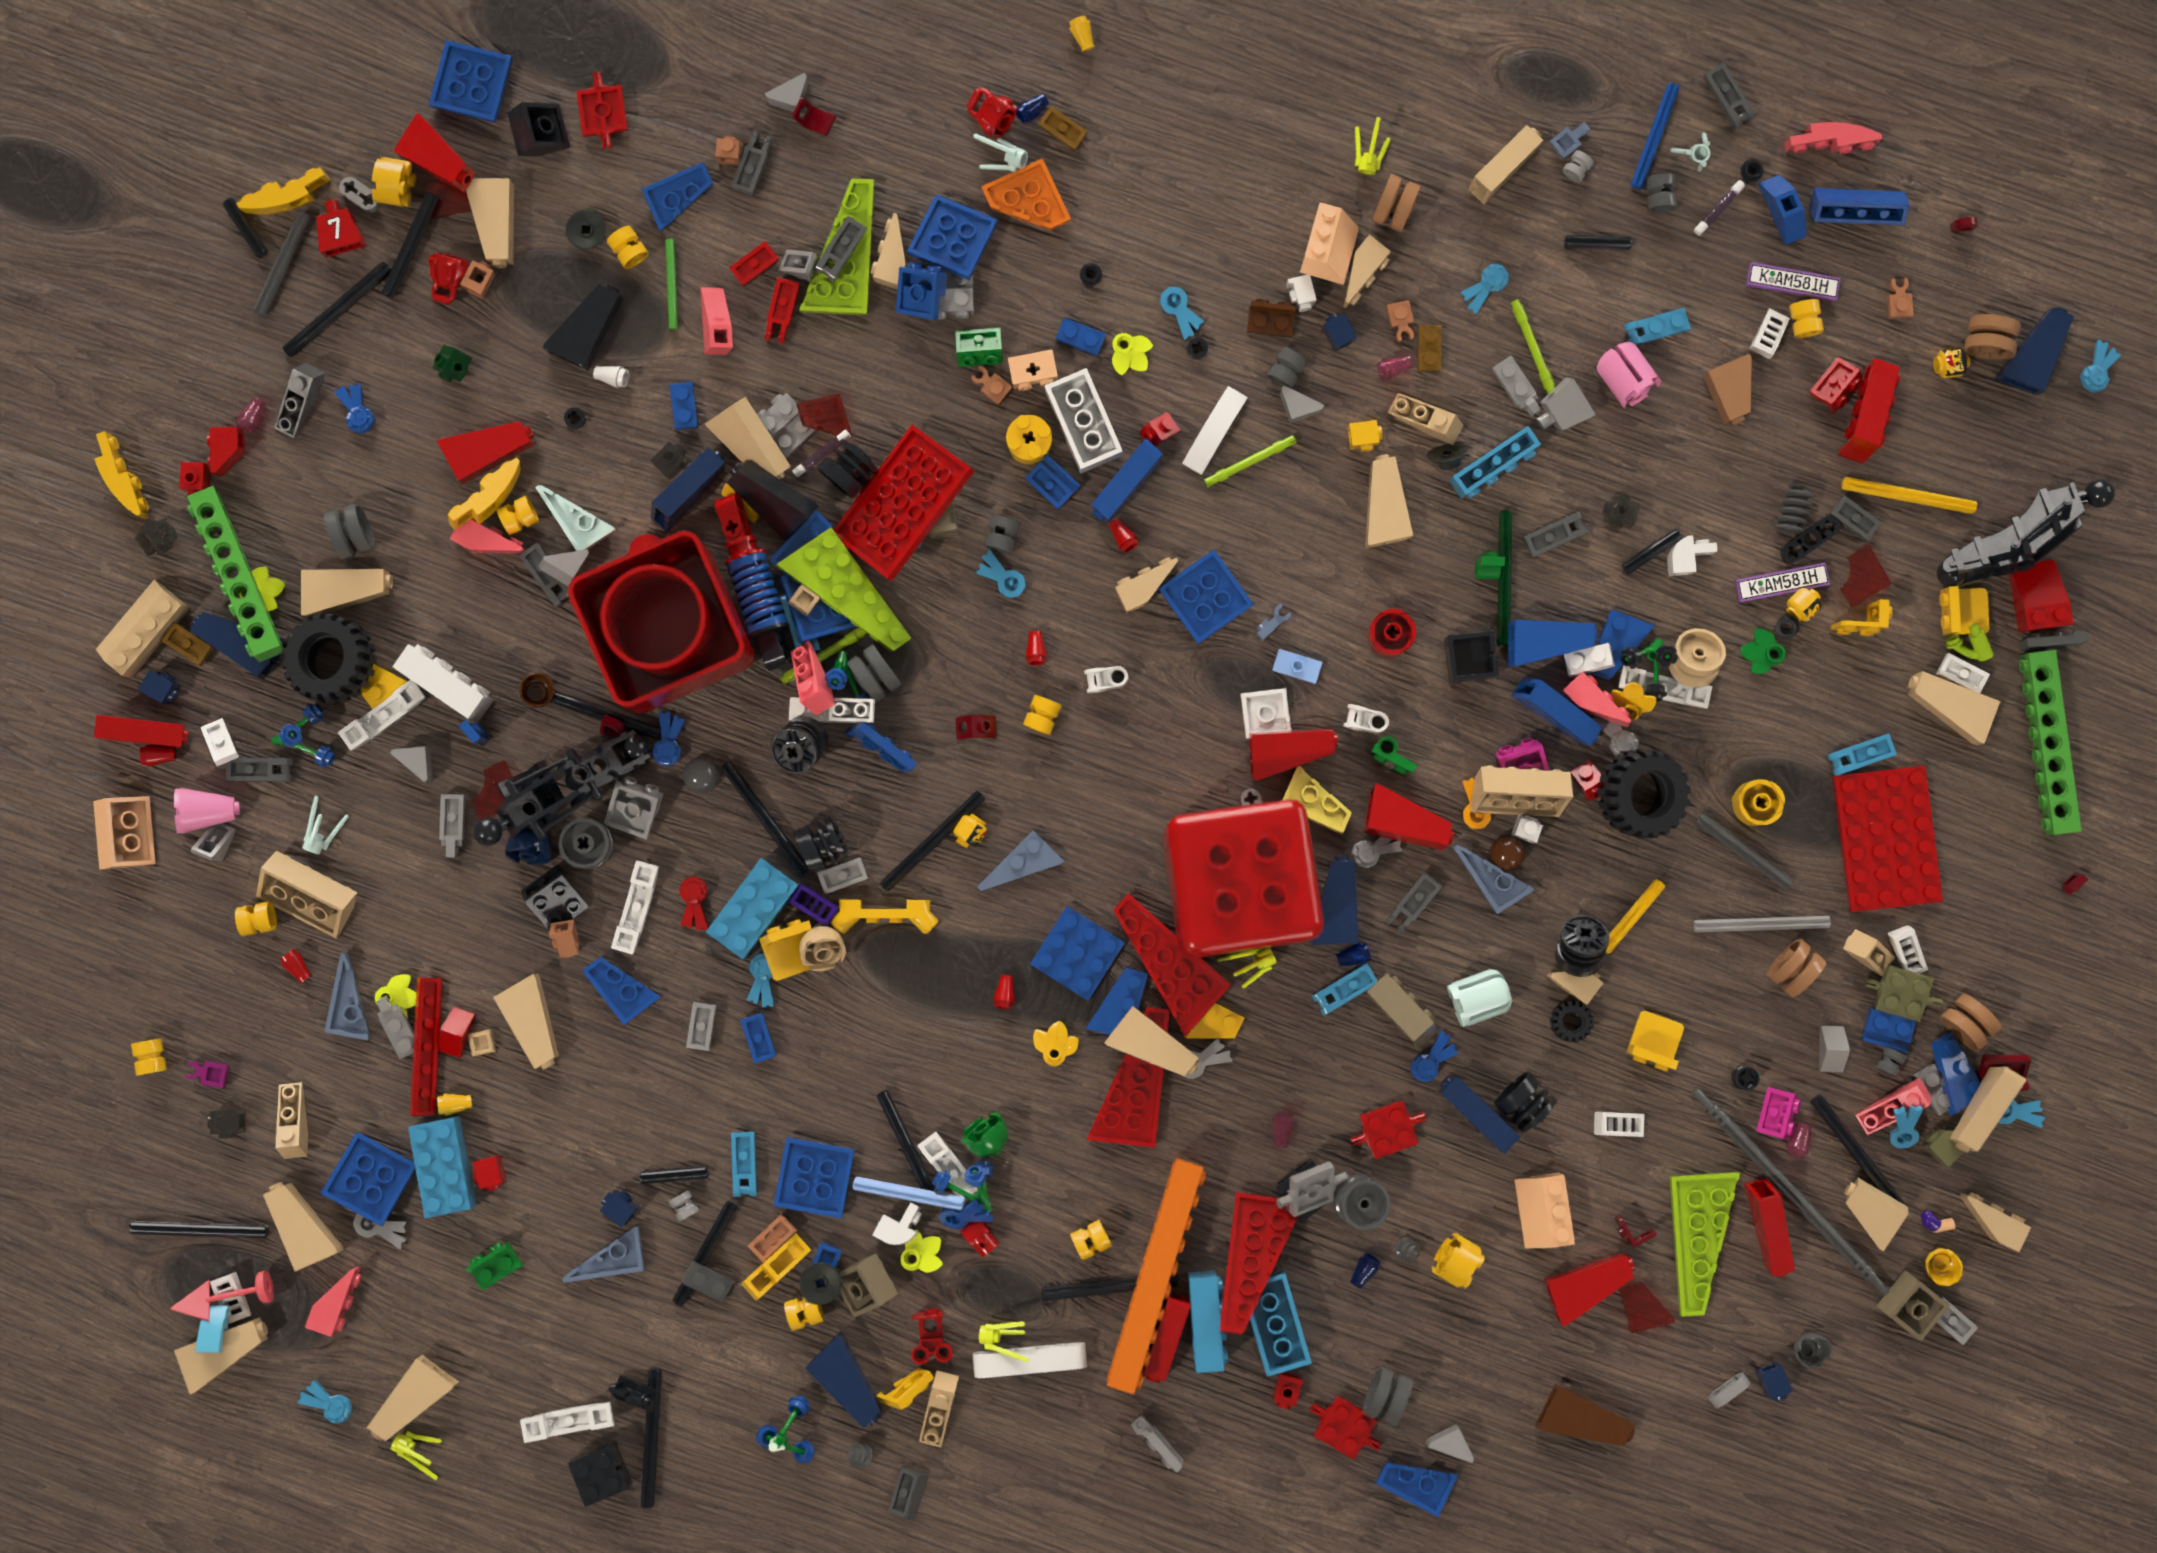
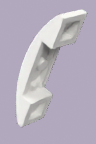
(1214, 430)
(1675, 691)
(382, 716)
(636, 907)
(944, 1159)
(567, 1421)

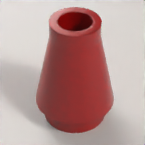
(1124, 537)
(1035, 649)
(156, 755)
(295, 965)
(1004, 993)

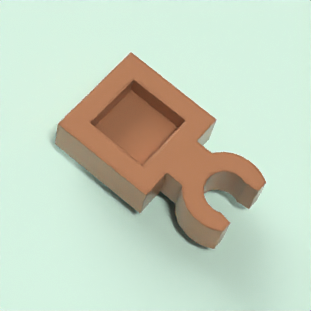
(1899, 303)
(1400, 317)
(994, 387)

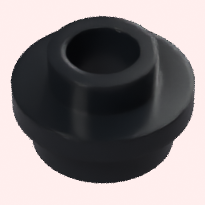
(1756, 166)
(1091, 267)
(1784, 632)

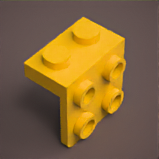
(1963, 608)
(1877, 619)
(782, 949)
(1655, 1040)

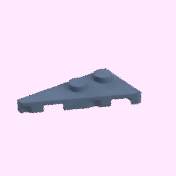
(1027, 858)
(1496, 885)
(346, 1011)
(617, 1258)

